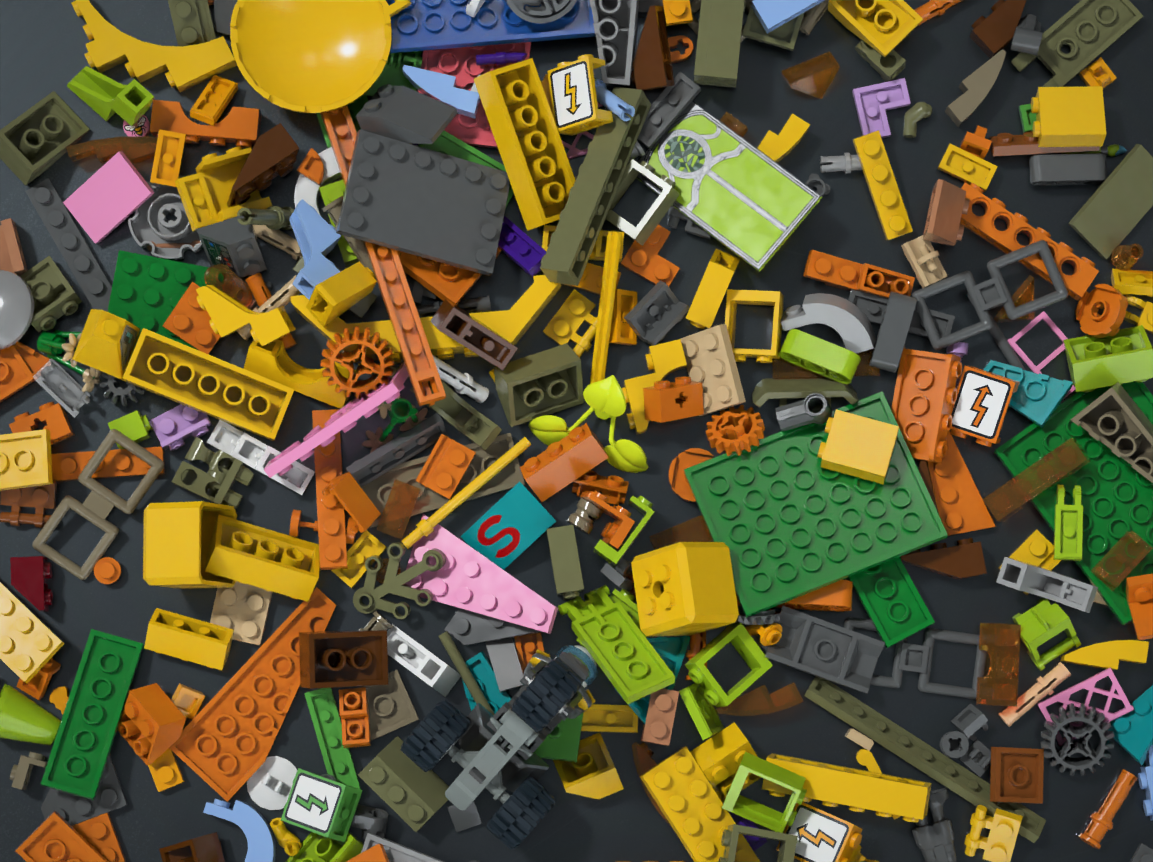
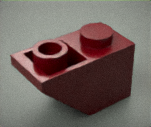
(30, 578)

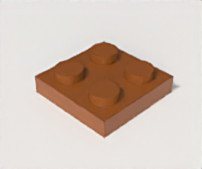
(1016, 775)

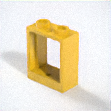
(755, 297)

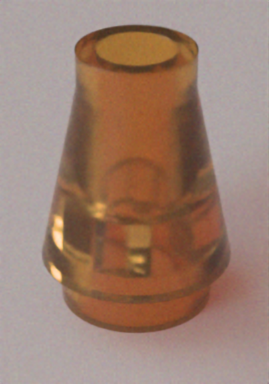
(1126, 256)

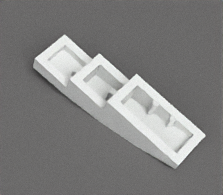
(257, 455)

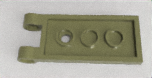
(1087, 31)

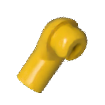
(285, 838)

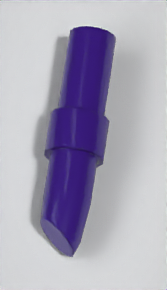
(500, 58)

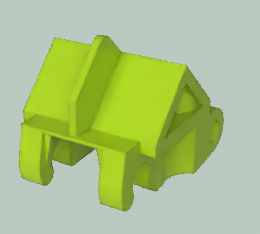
(1042, 624)

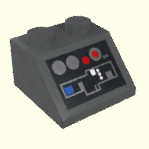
(233, 246)

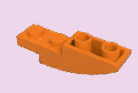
(853, 275)

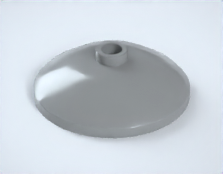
(15, 308)

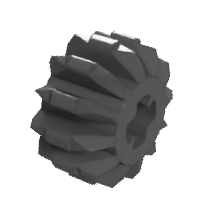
(119, 392)

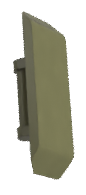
(801, 388)

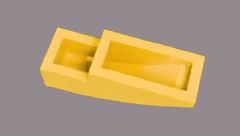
(780, 145)
(1108, 654)

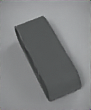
(1068, 169)
(893, 332)

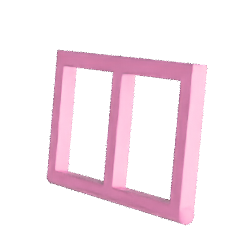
(1036, 369)

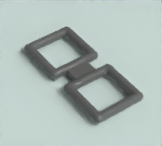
(990, 295)
(919, 659)

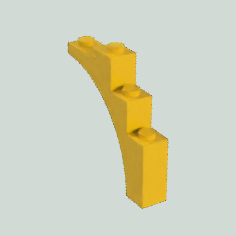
(186, 64)

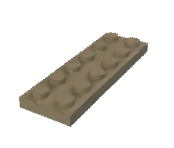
(428, 500)

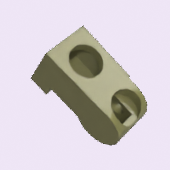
(888, 67)

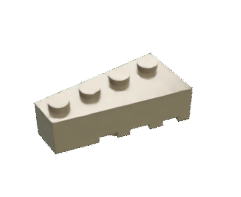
(1121, 427)

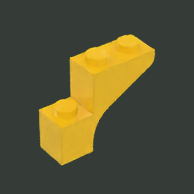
(230, 315)
(664, 360)

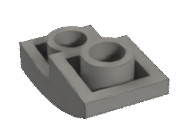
(505, 664)

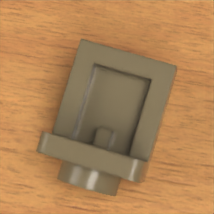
(21, 773)

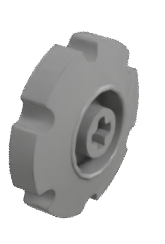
(152, 225)

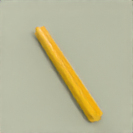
(606, 306)

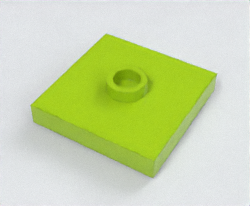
(701, 711)

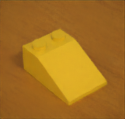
(876, 22)

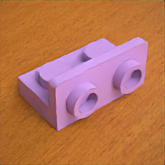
(179, 425)

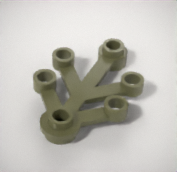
(394, 583)

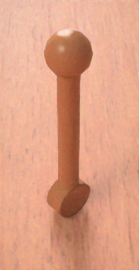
(171, 245)

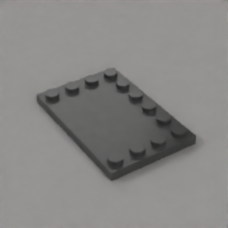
(424, 203)

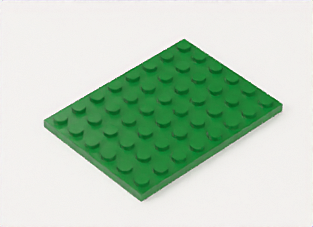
(1111, 490)
(805, 524)

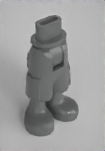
(938, 838)

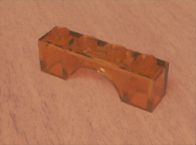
(1036, 479)

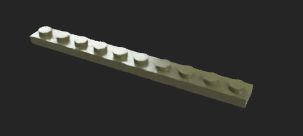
(917, 753)

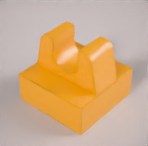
(1097, 74)

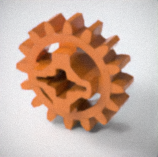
(735, 430)

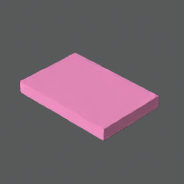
(108, 197)

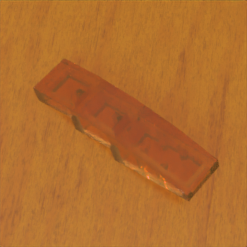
(135, 148)

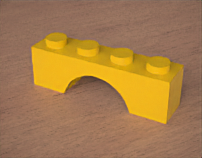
(275, 364)

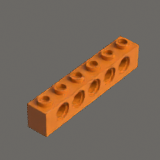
(1016, 224)

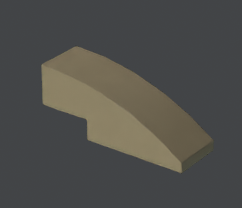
(975, 89)

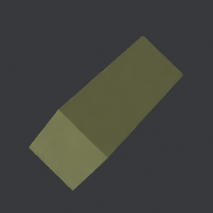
(719, 42)

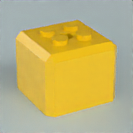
(177, 544)
(685, 589)

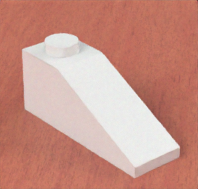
(421, 661)

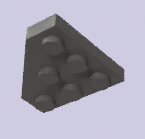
(475, 628)
(79, 809)

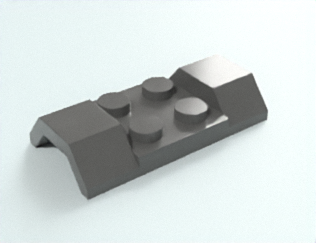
(826, 650)

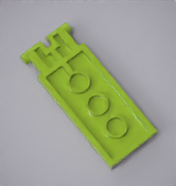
(617, 645)

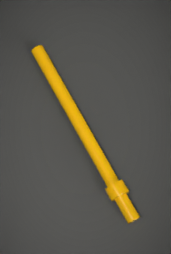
(425, 527)

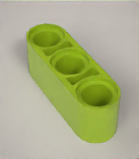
(819, 356)

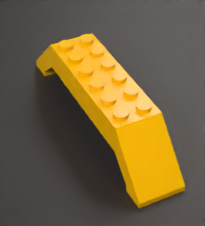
(508, 323)

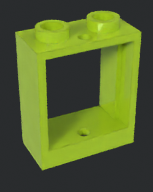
(746, 648)
(758, 812)

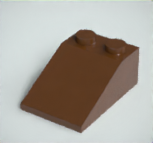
(343, 658)

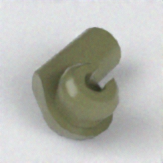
(913, 115)

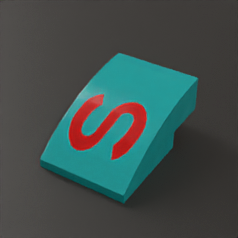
(509, 527)

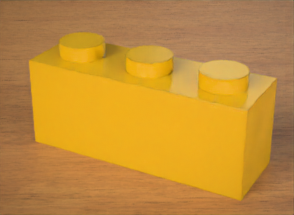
(188, 639)

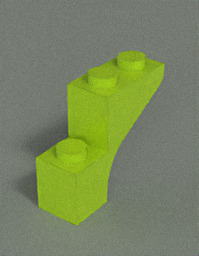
(110, 97)

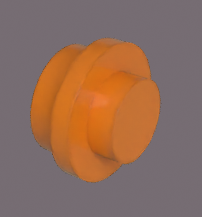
(107, 570)

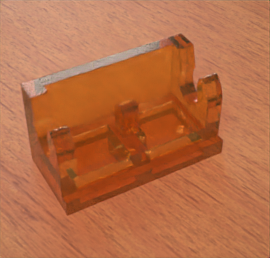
(1121, 559)

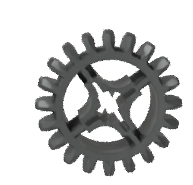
(1069, 748)

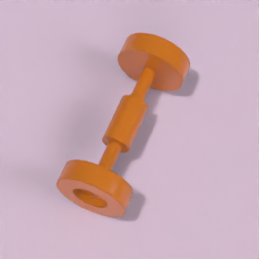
(296, 523)

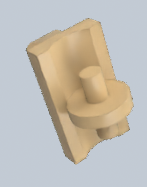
(924, 261)

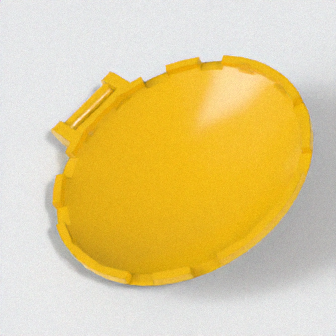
(312, 51)

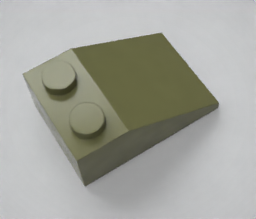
(40, 137)

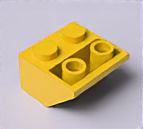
(721, 758)

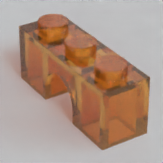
(1003, 648)

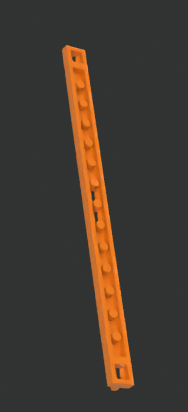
(390, 278)

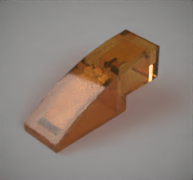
(761, 702)

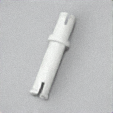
(474, 390)

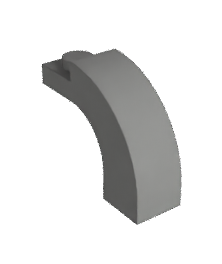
(837, 313)
(1047, 584)

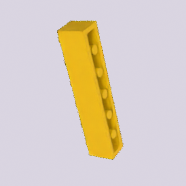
(855, 788)

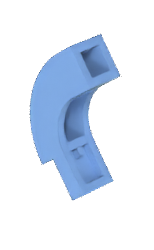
(255, 827)

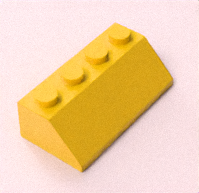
(263, 558)

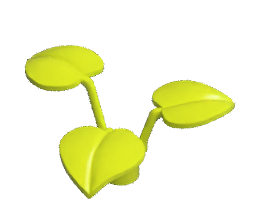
(607, 401)

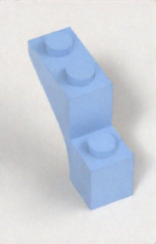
(315, 241)

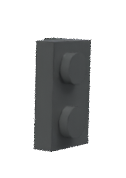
(656, 314)

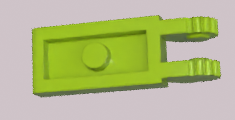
(1068, 526)

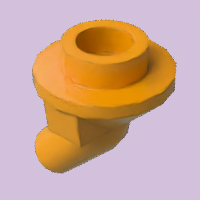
(769, 633)

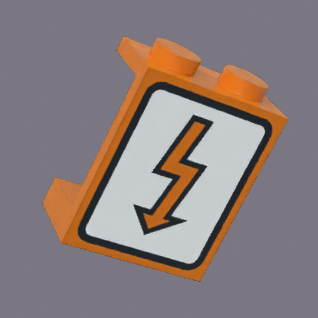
(981, 405)

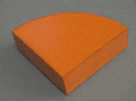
(312, 167)

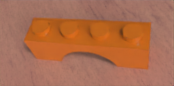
(238, 127)

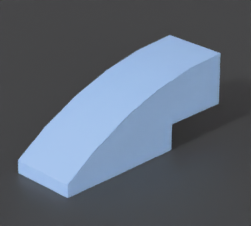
(443, 88)

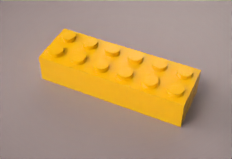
(527, 141)
(207, 384)

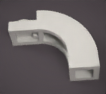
(310, 191)

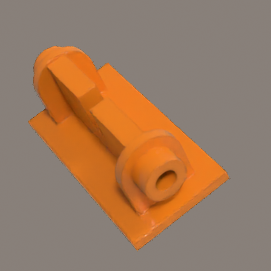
(612, 486)

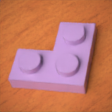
(875, 100)

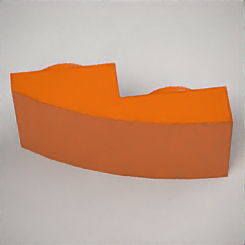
(354, 717)

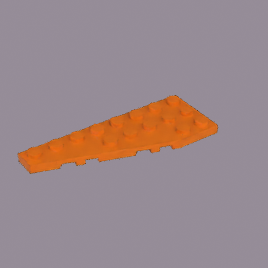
(243, 719)

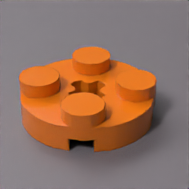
(1112, 317)
(676, 471)

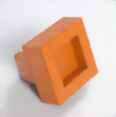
(976, 143)

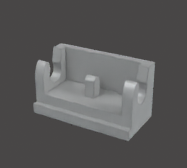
(62, 387)

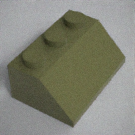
(540, 384)
(404, 785)

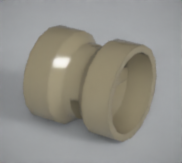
(585, 516)

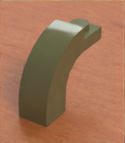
(464, 418)

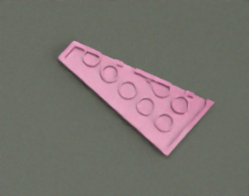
(342, 420)
(478, 584)

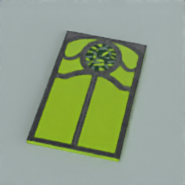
(729, 186)

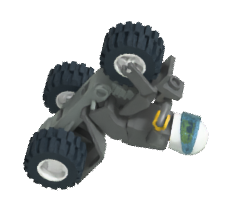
(501, 747)

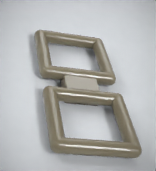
(98, 504)

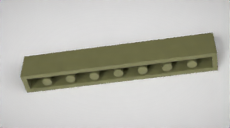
(593, 192)

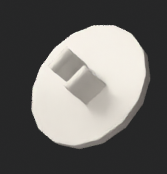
(272, 783)

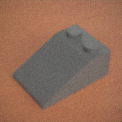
(405, 115)

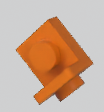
(38, 684)

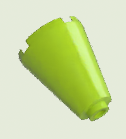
(24, 719)

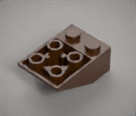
(271, 156)

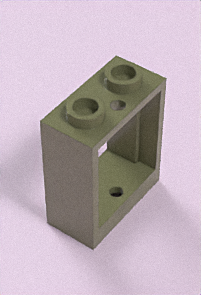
(656, 211)
(565, 561)
(730, 840)

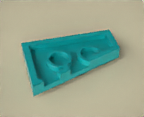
(1036, 394)

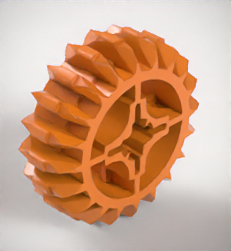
(348, 358)

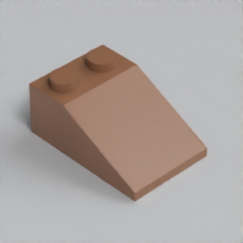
(945, 213)

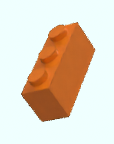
(563, 462)

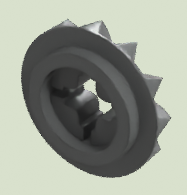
(765, 617)

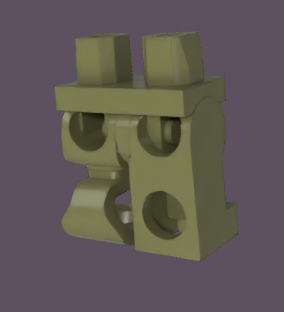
(219, 479)

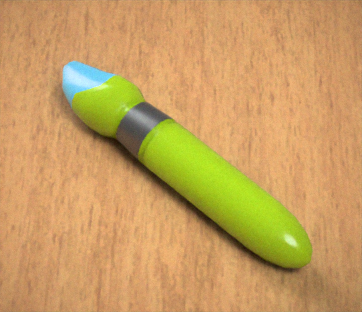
(1111, 150)

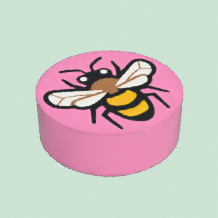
(139, 129)

